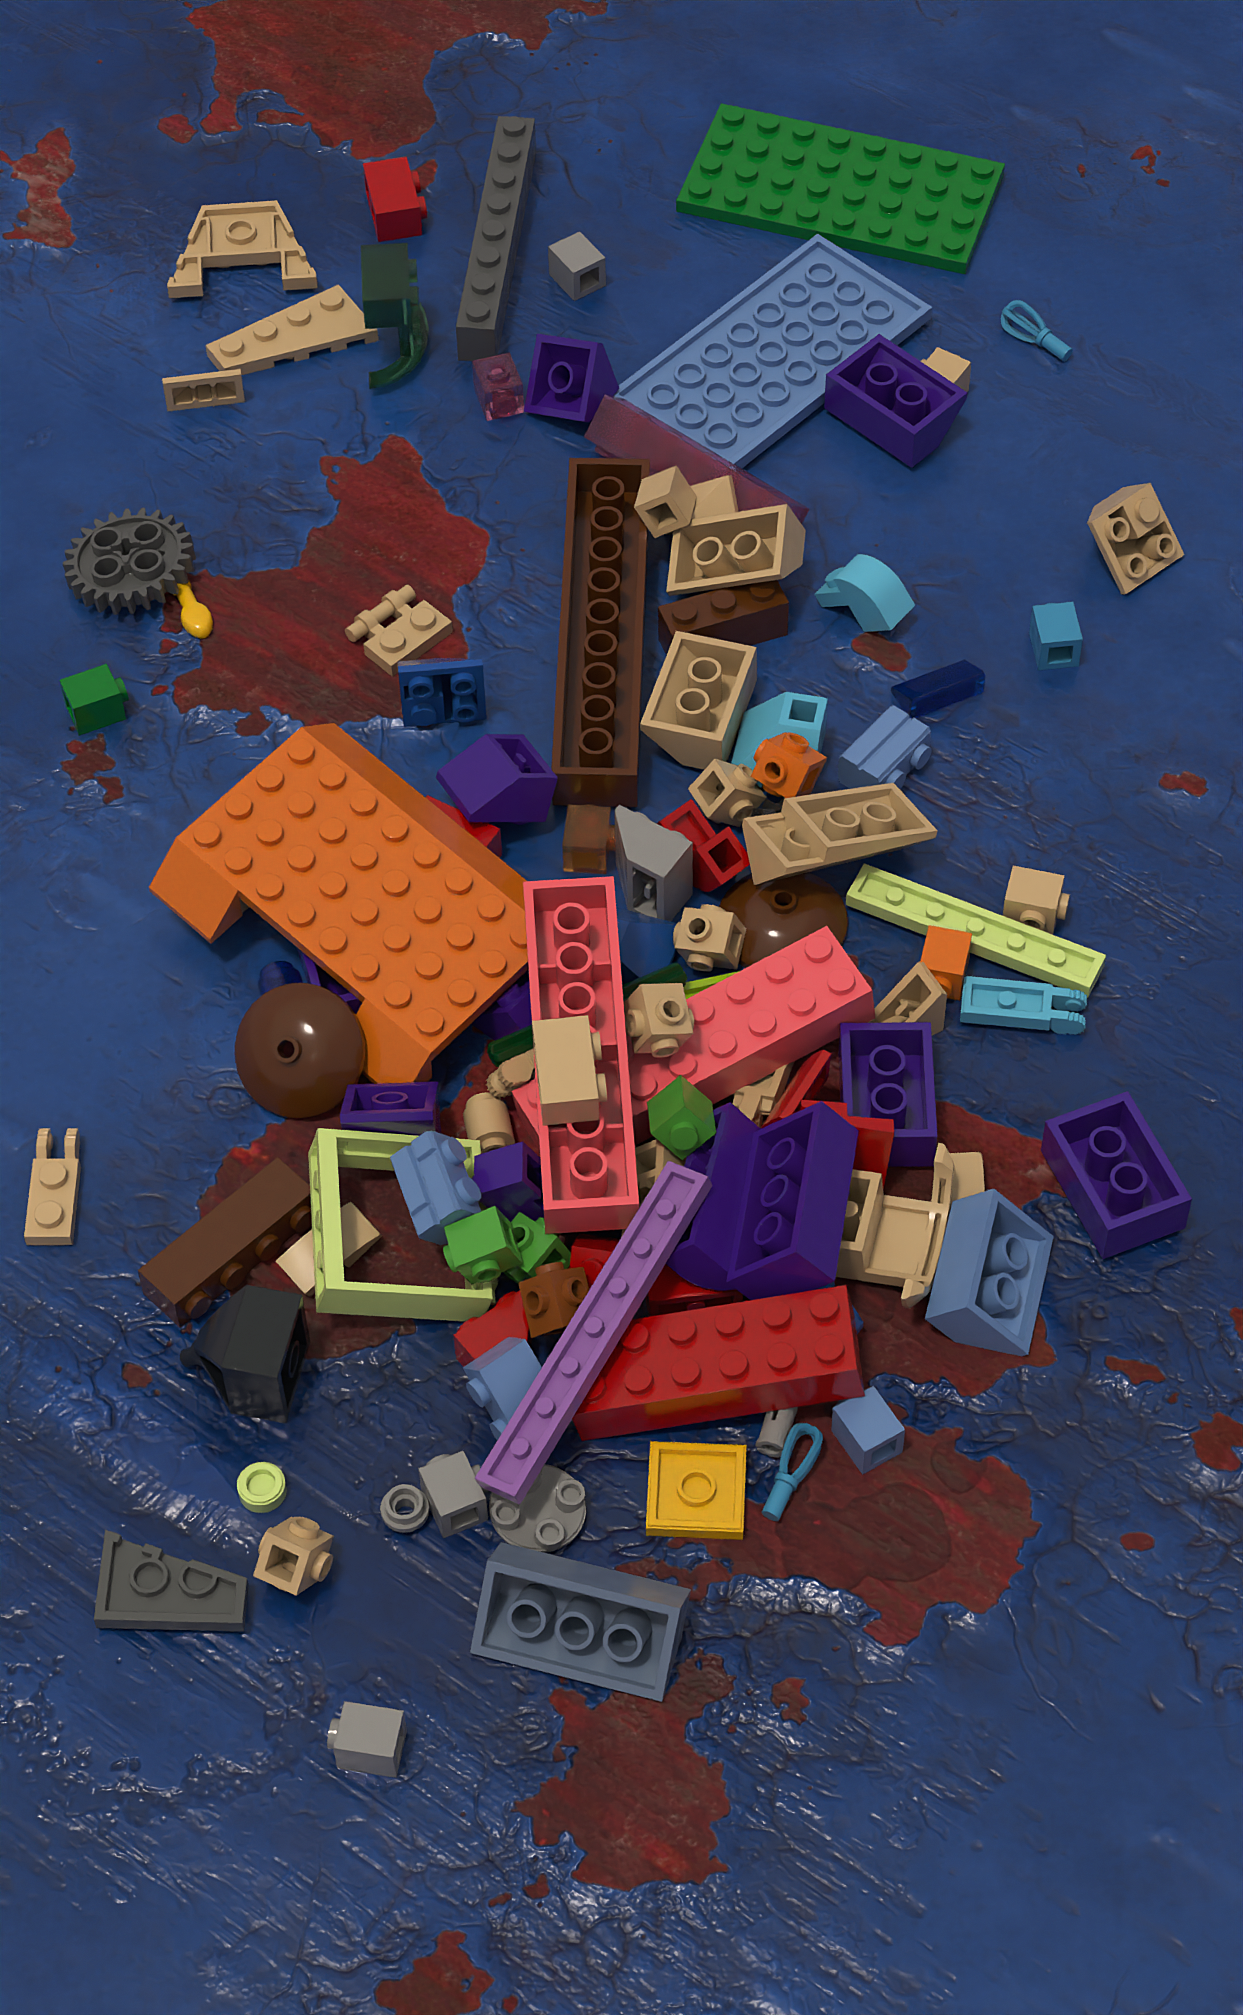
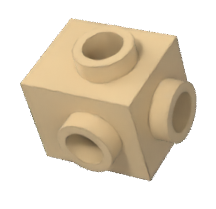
(727, 792)
(709, 938)
(658, 1019)
(294, 1555)

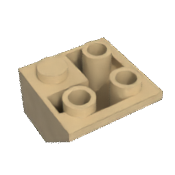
(1134, 535)

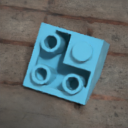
(784, 713)

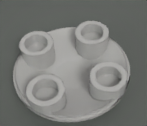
(547, 1515)

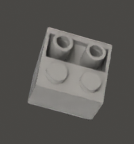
(652, 865)

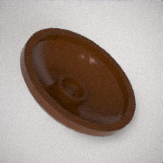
(771, 927)
(325, 1055)

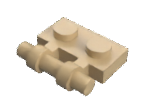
(404, 639)

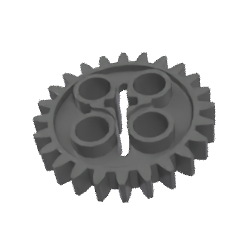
(129, 561)

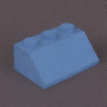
(989, 1274)

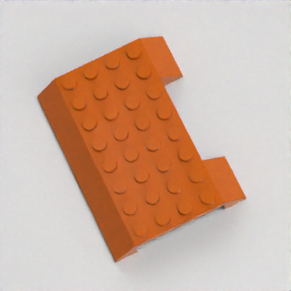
(364, 886)

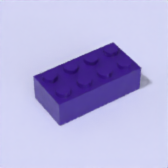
(793, 1204)

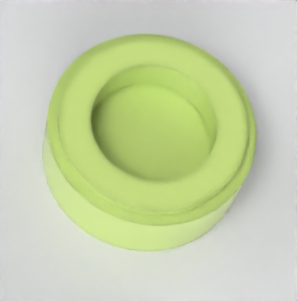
(261, 1487)

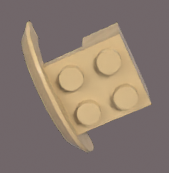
(896, 1237)

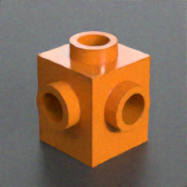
(787, 765)

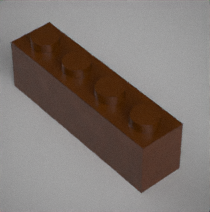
(227, 1243)

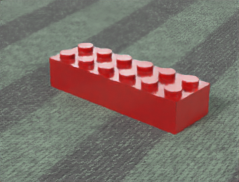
(726, 1364)

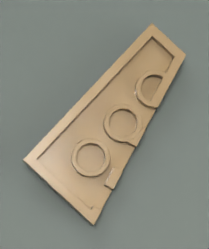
(292, 333)

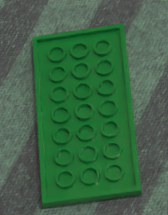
(841, 185)

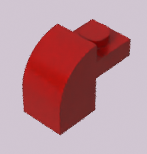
(714, 855)

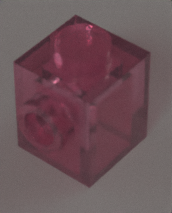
(498, 386)

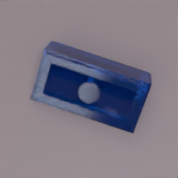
(939, 688)

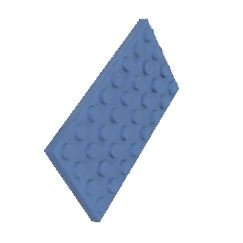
(767, 351)

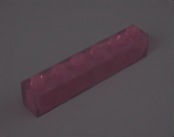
(632, 433)

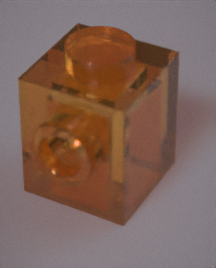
(588, 839)

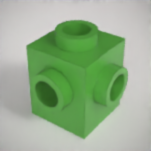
(535, 1248)

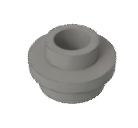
(402, 1496)

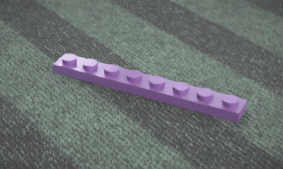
(593, 1332)

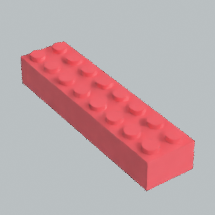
(573, 973)
(746, 1027)

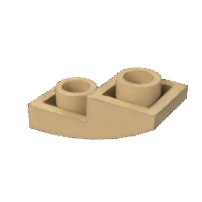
(357, 1238)

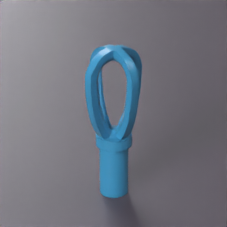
(1043, 335)
(786, 1483)

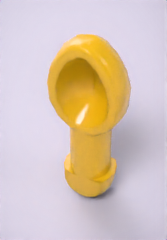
(194, 615)

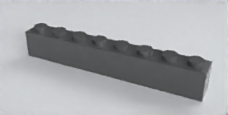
(496, 239)

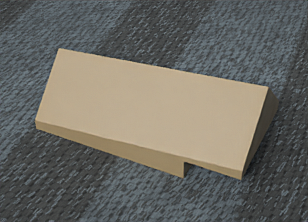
(832, 830)

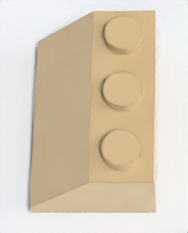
(735, 550)
(700, 698)

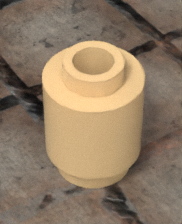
(488, 1121)

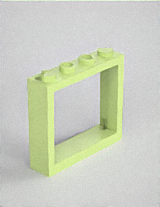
(333, 1295)

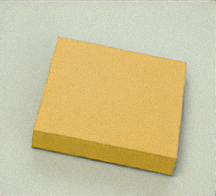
(696, 1490)

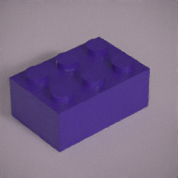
(890, 1075)
(1115, 1174)

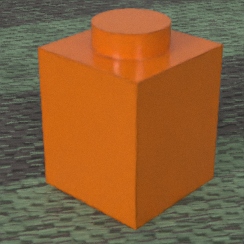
(947, 958)

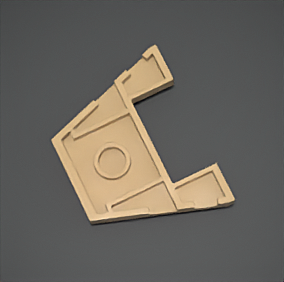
(240, 236)

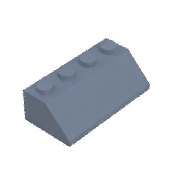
(579, 1621)

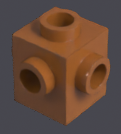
(552, 1298)

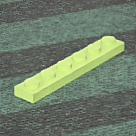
(992, 934)

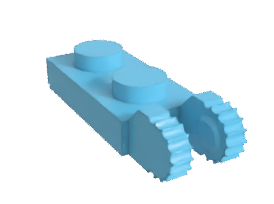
(1022, 1005)

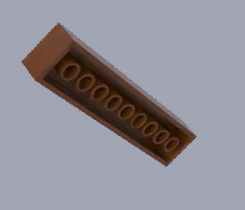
(601, 635)

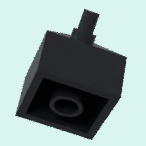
(254, 1351)

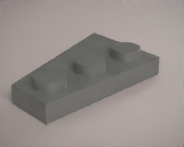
(158, 1591)

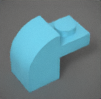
(869, 590)

